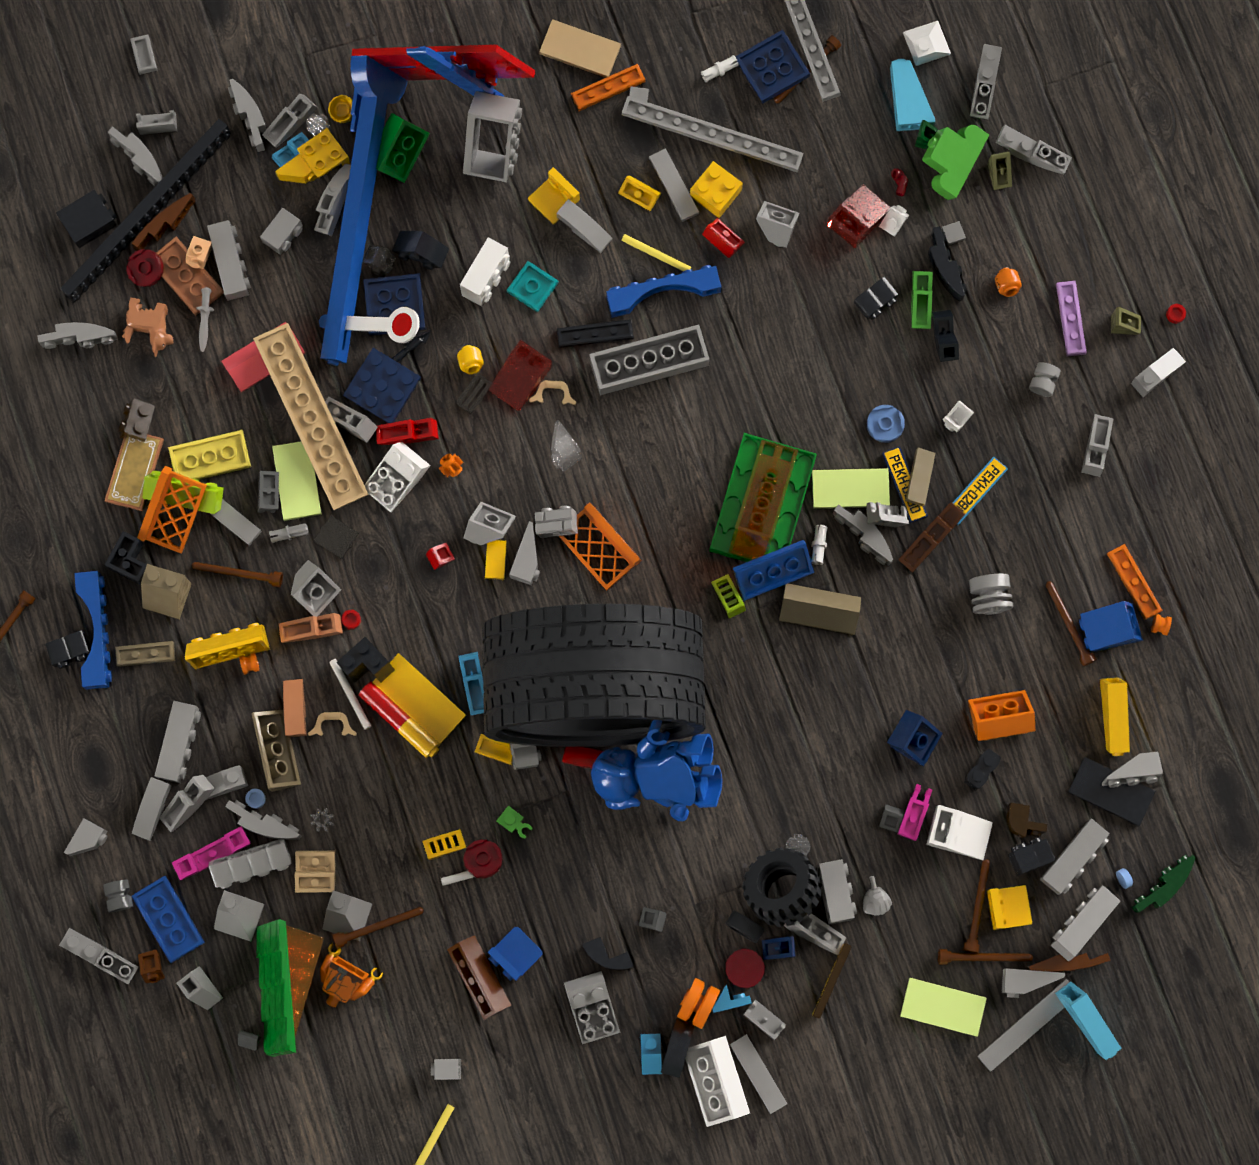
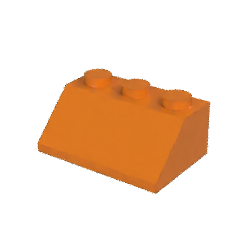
(1002, 715)

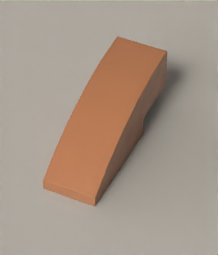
(310, 628)
(294, 708)

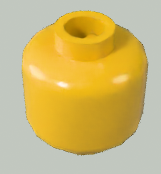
(470, 359)

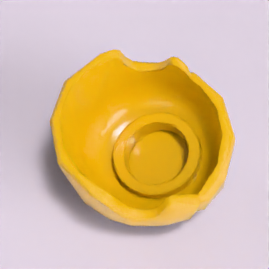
(340, 108)

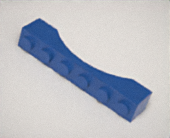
(701, 282)
(95, 669)

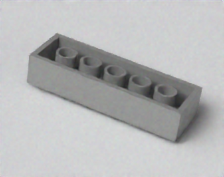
(649, 359)

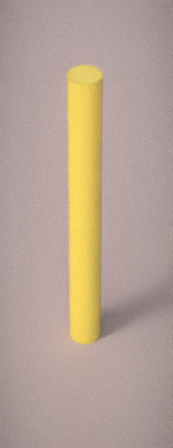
(655, 253)
(435, 1135)

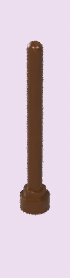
(832, 44)
(273, 578)
(25, 600)
(1085, 655)
(341, 939)
(972, 943)
(946, 957)

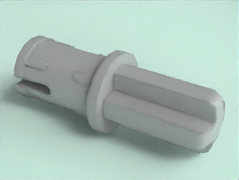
(289, 532)

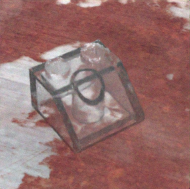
(564, 449)

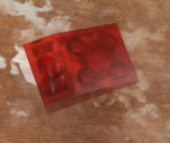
(858, 216)
(520, 375)

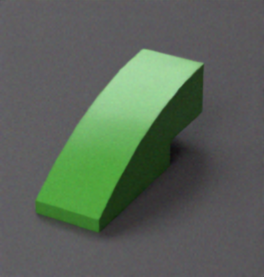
(921, 299)

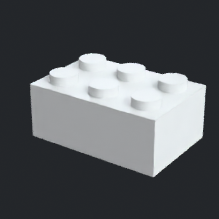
(485, 272)

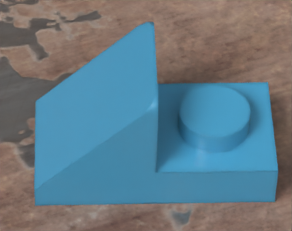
(724, 1002)
(651, 1054)

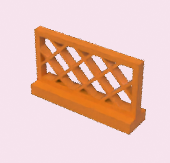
(158, 501)
(613, 538)

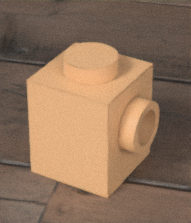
(198, 252)

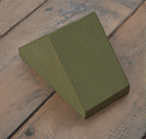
(1000, 170)
(1125, 322)

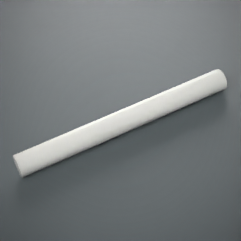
(350, 694)

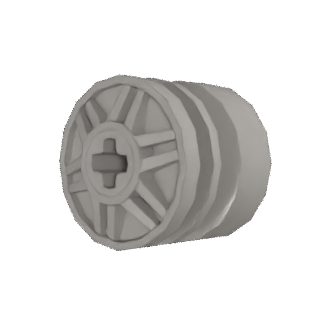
(991, 597)

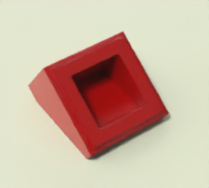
(439, 556)

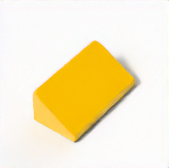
(639, 193)

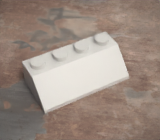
(716, 1081)

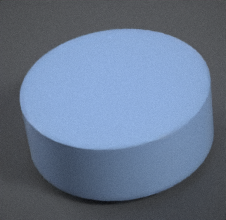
(255, 798)
(1124, 878)

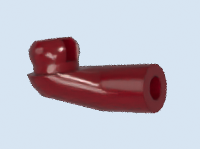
(901, 180)

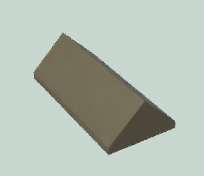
(820, 609)
(275, 750)

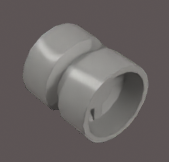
(1044, 381)

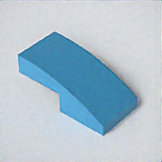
(289, 151)

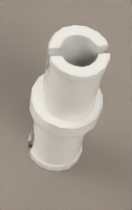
(719, 68)
(819, 544)

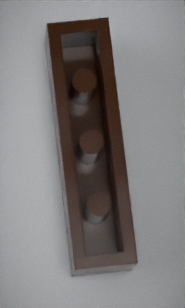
(479, 977)

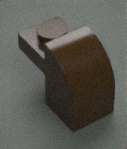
(1018, 821)

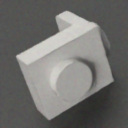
(894, 219)
(957, 417)

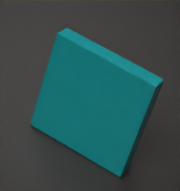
(532, 286)

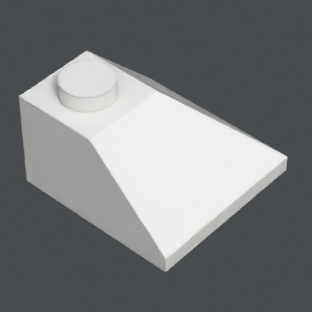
(926, 43)

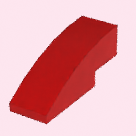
(407, 431)

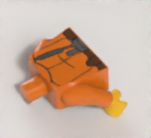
(343, 979)

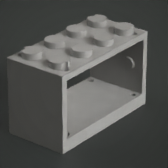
(499, 110)

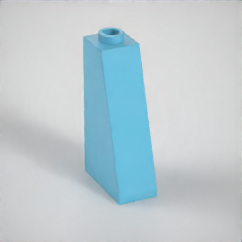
(908, 97)
(1088, 1020)

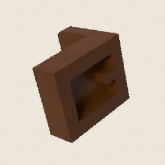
(150, 966)

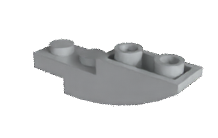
(985, 81)
(248, 111)
(1033, 152)
(141, 156)
(332, 201)
(84, 333)
(871, 538)
(268, 827)
(99, 955)

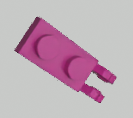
(914, 814)

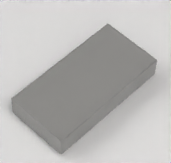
(143, 54)

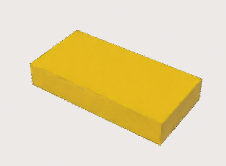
(495, 560)
(494, 749)

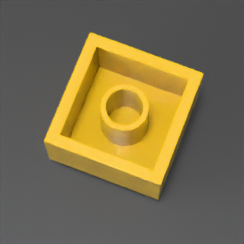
(716, 189)

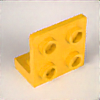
(323, 153)
(553, 195)
(1009, 907)

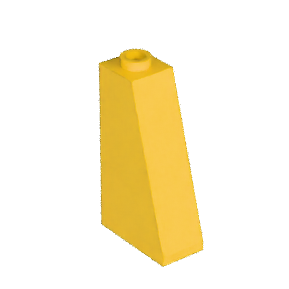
(1115, 715)

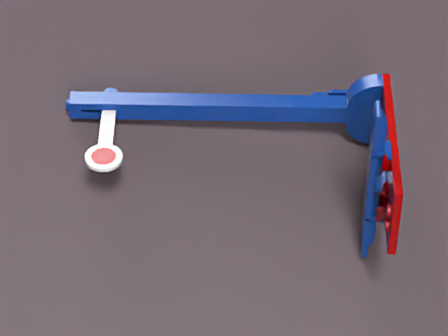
(380, 80)

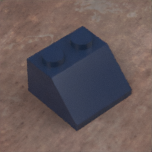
(914, 737)

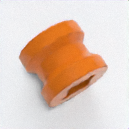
(1161, 624)
(249, 663)

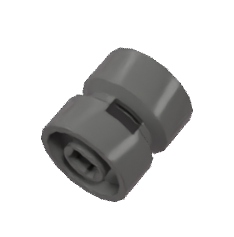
(118, 896)

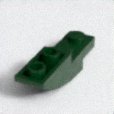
(1171, 881)

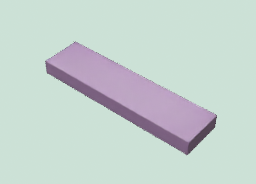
(1071, 318)

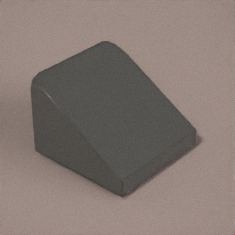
(891, 818)
(652, 919)
(248, 1040)

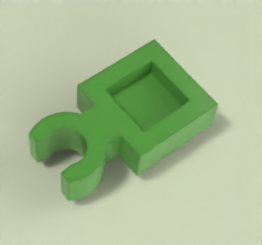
(512, 820)

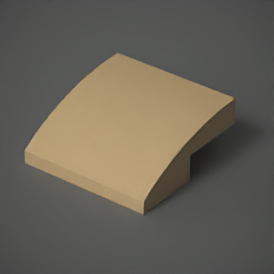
(315, 871)

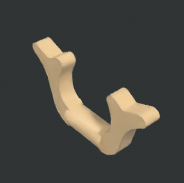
(556, 385)
(332, 716)

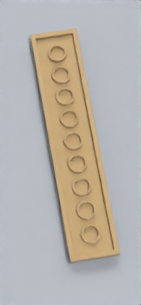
(310, 416)

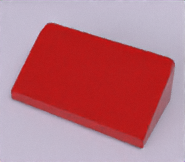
(722, 238)
(580, 756)

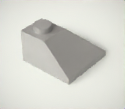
(777, 223)
(487, 524)
(313, 588)
(346, 914)
(238, 915)

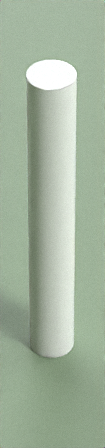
(456, 878)

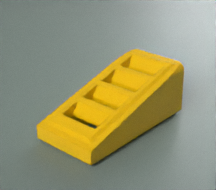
(431, 855)

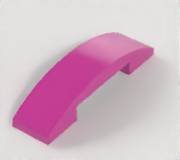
(199, 860)

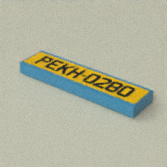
(980, 486)

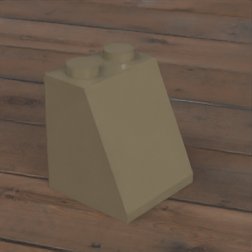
(164, 591)

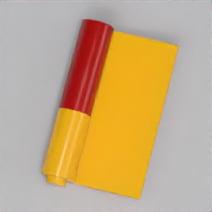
(413, 707)

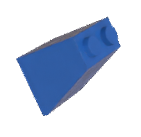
(1110, 626)

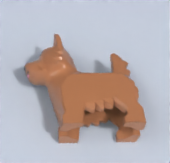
(149, 322)

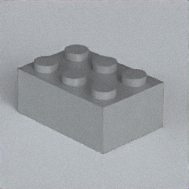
(836, 891)

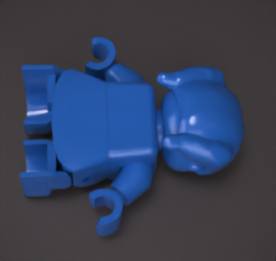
(660, 773)

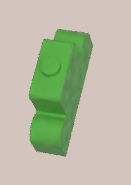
(953, 157)

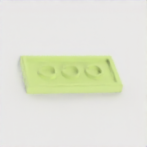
(296, 482)
(850, 488)
(943, 1007)

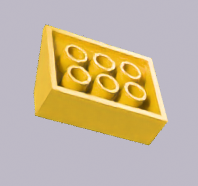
(226, 646)

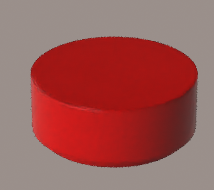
(1176, 313)
(351, 619)

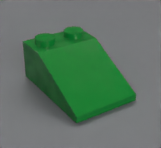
(400, 147)

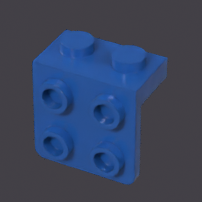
(515, 953)

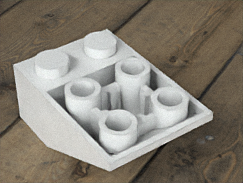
(396, 476)
(959, 832)

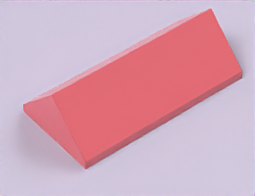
(247, 365)

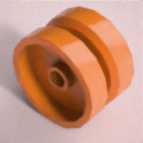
(698, 1003)

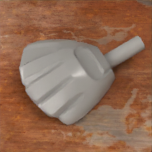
(876, 900)

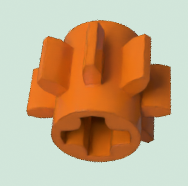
(450, 465)

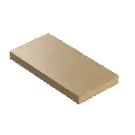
(580, 48)

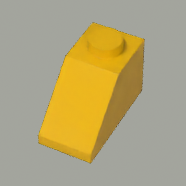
(296, 171)

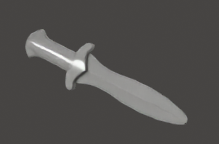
(204, 311)

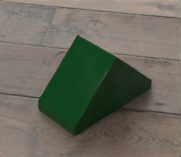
(925, 133)

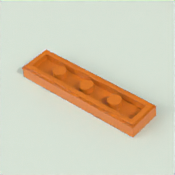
(608, 87)
(1134, 582)

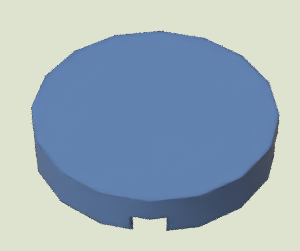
(885, 423)

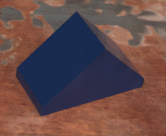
(778, 948)

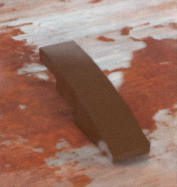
(169, 217)
(932, 536)
(1060, 964)

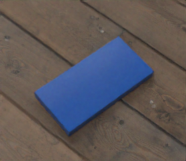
(773, 570)
(168, 919)

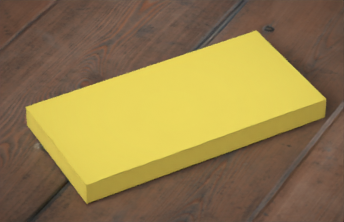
(211, 456)

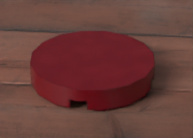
(145, 268)
(483, 858)
(744, 968)

